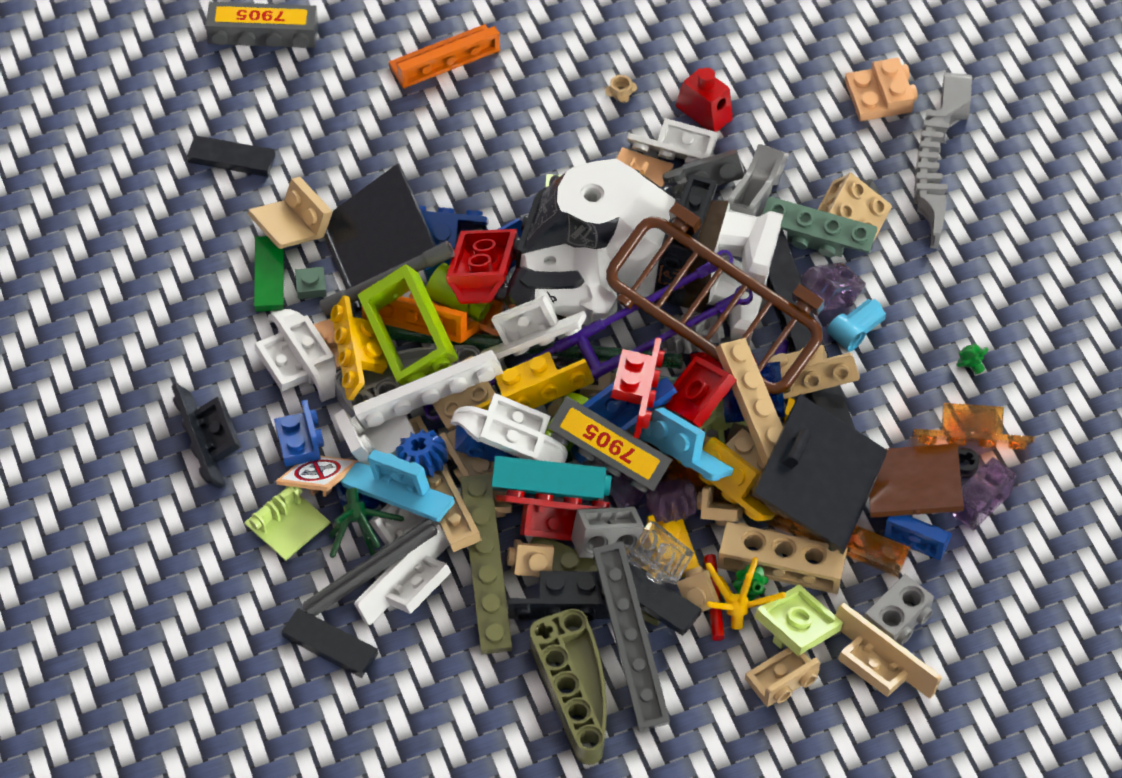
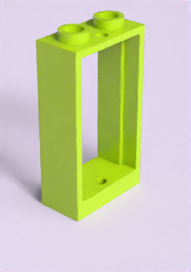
(387, 291)

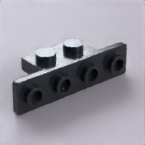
(210, 432)
(562, 592)

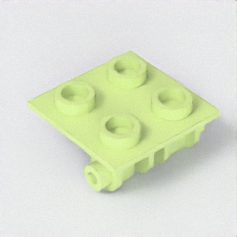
(287, 522)

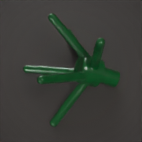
(356, 512)

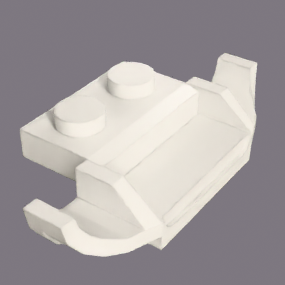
(298, 354)
(511, 429)

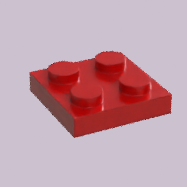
(699, 391)

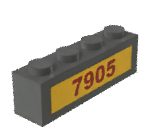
(262, 24)
(610, 444)

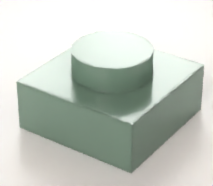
(310, 282)

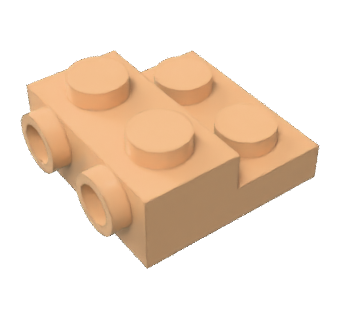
(881, 90)

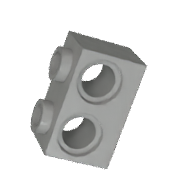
(604, 527)
(892, 608)

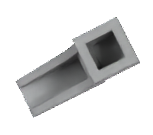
(756, 185)

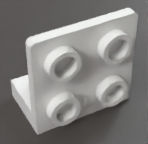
(381, 438)

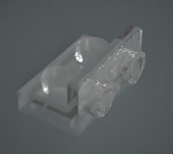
(659, 554)

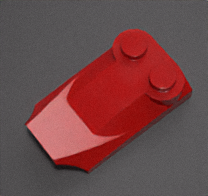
(481, 264)

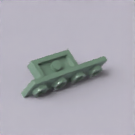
(821, 230)

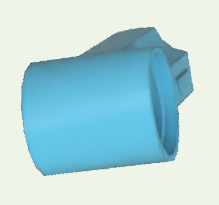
(851, 329)

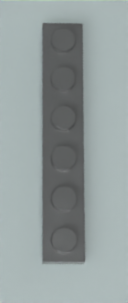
(631, 636)

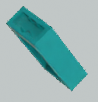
(550, 478)

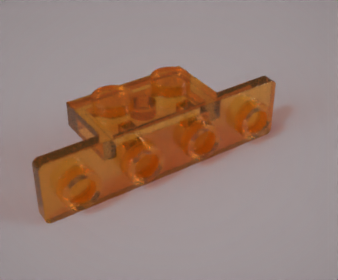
(972, 424)

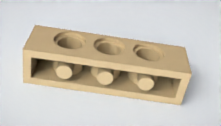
(792, 569)

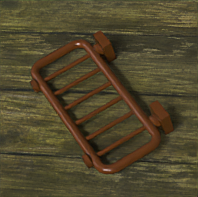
(684, 220)

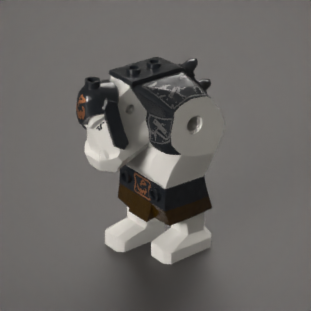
(586, 220)

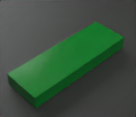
(268, 276)

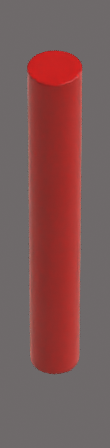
(715, 614)

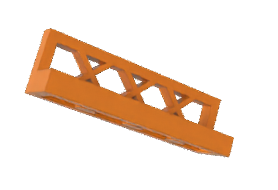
(445, 55)
(406, 315)

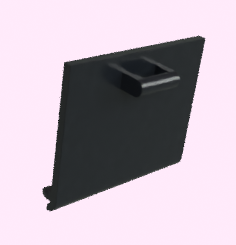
(377, 230)
(820, 473)

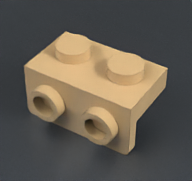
(782, 675)

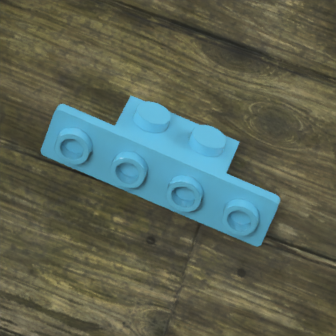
(683, 442)
(399, 485)

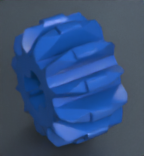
(424, 449)

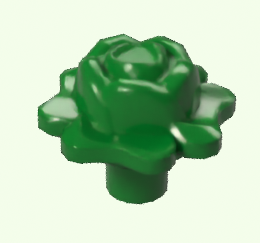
(972, 357)
(757, 584)

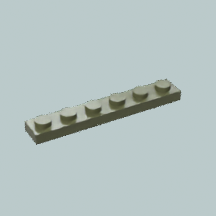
(487, 567)

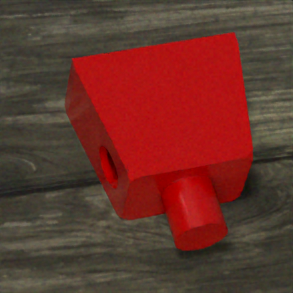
(705, 100)

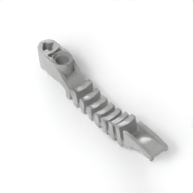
(928, 192)

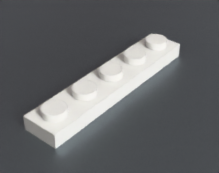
(428, 389)

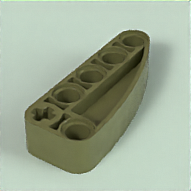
(580, 672)

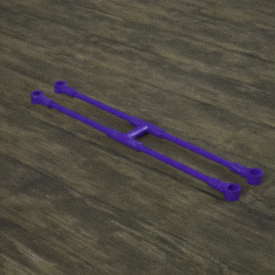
(580, 338)

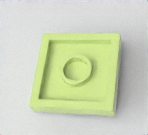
(798, 620)

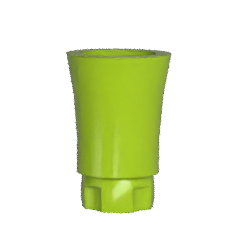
(442, 293)

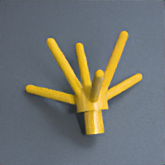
(737, 604)

